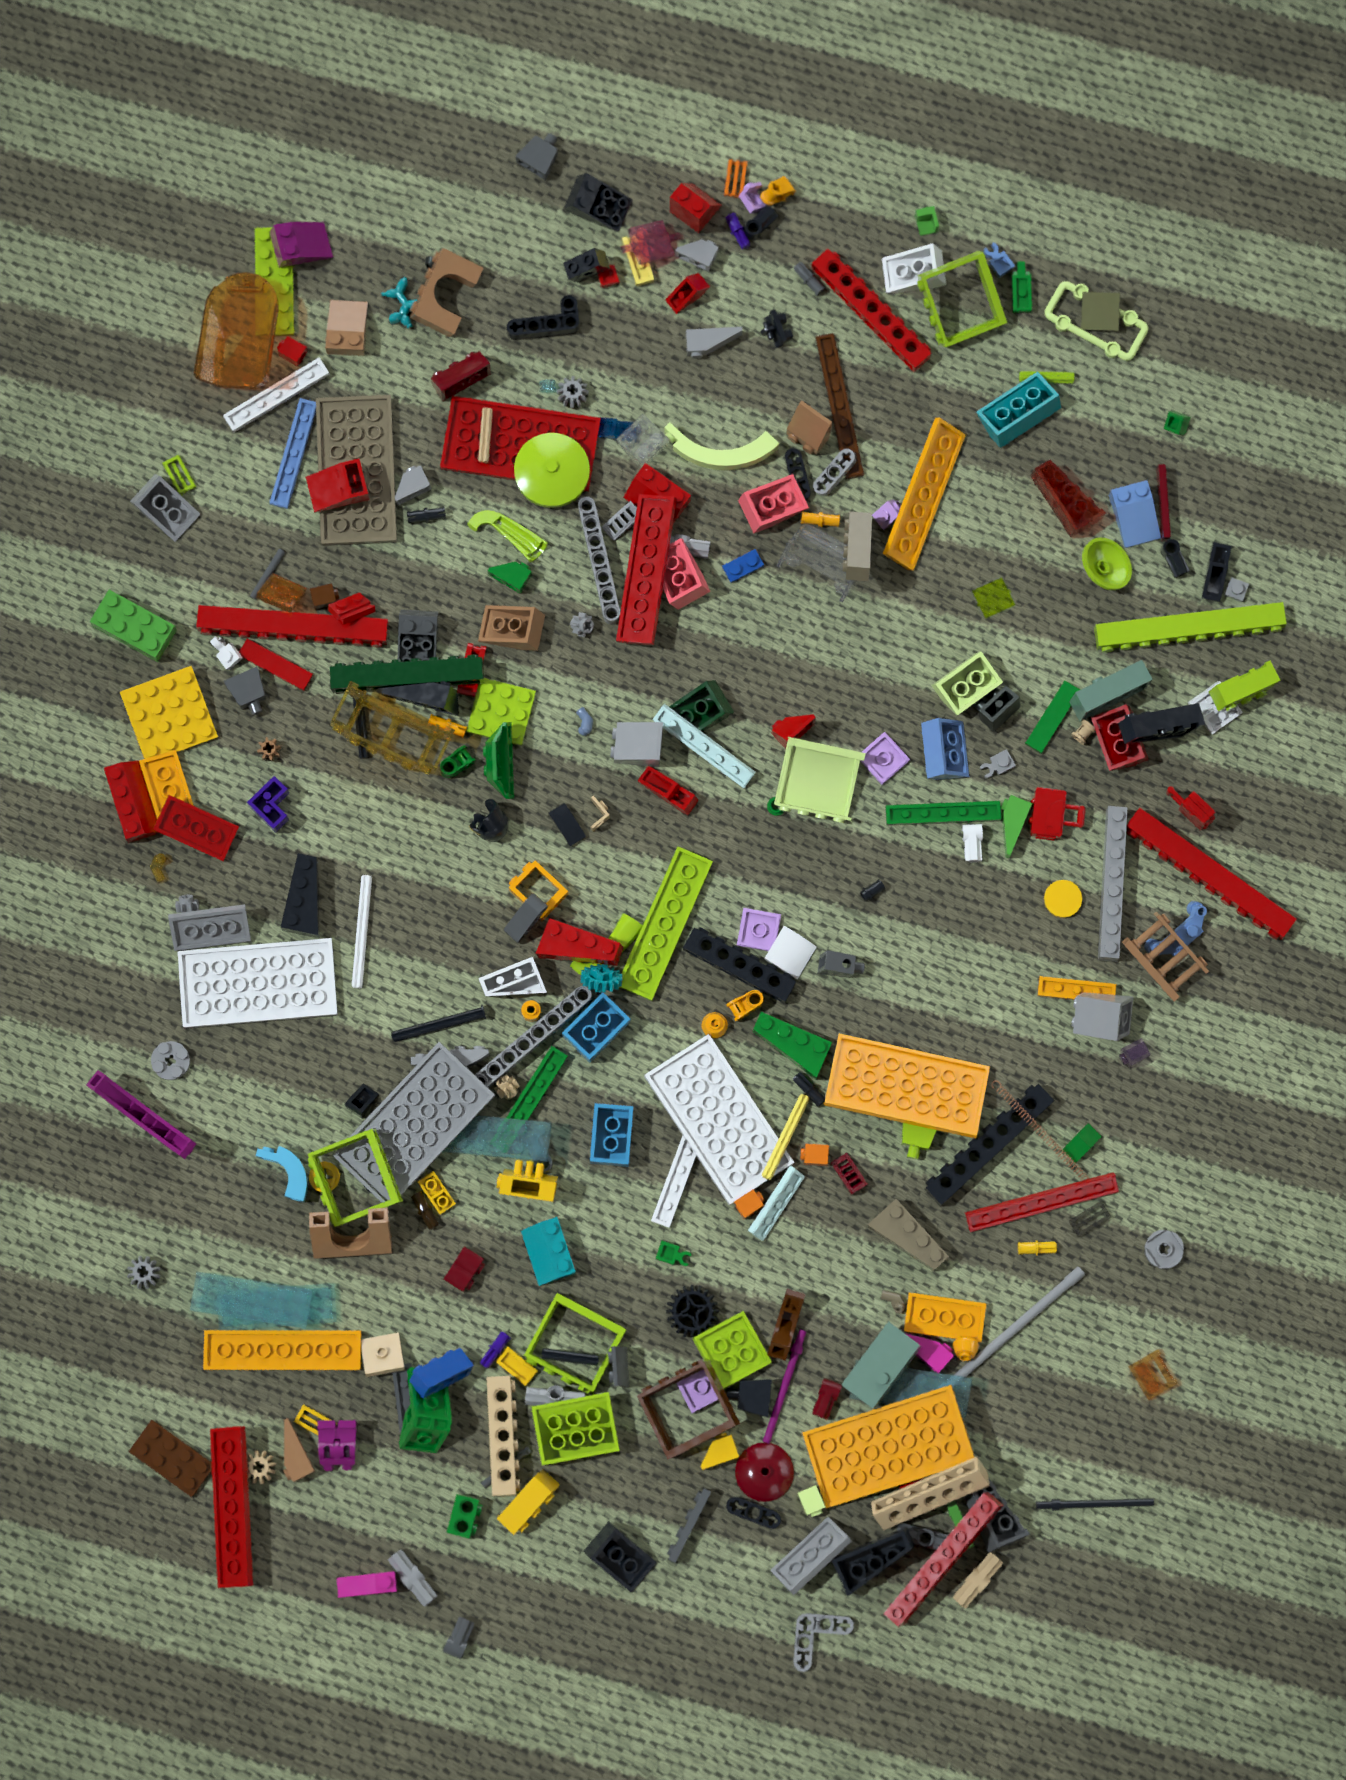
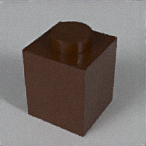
(323, 596)

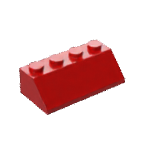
(131, 800)

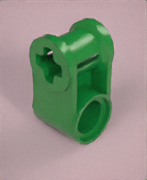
(458, 761)

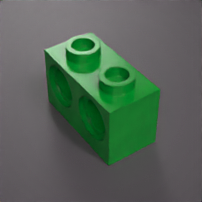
(459, 1515)

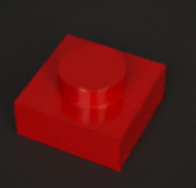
(608, 277)

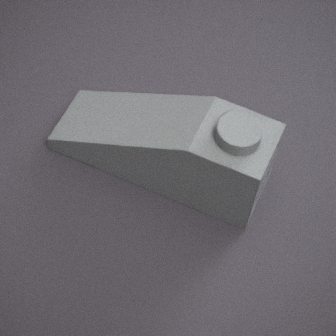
(704, 341)

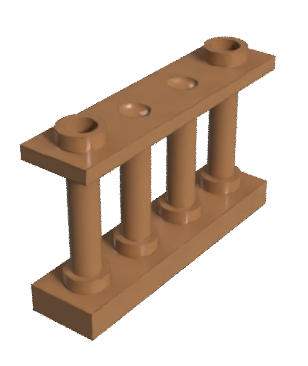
(1147, 959)

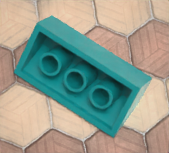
(1019, 409)

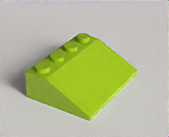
(575, 1428)

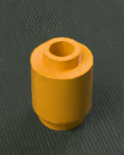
(531, 1017)

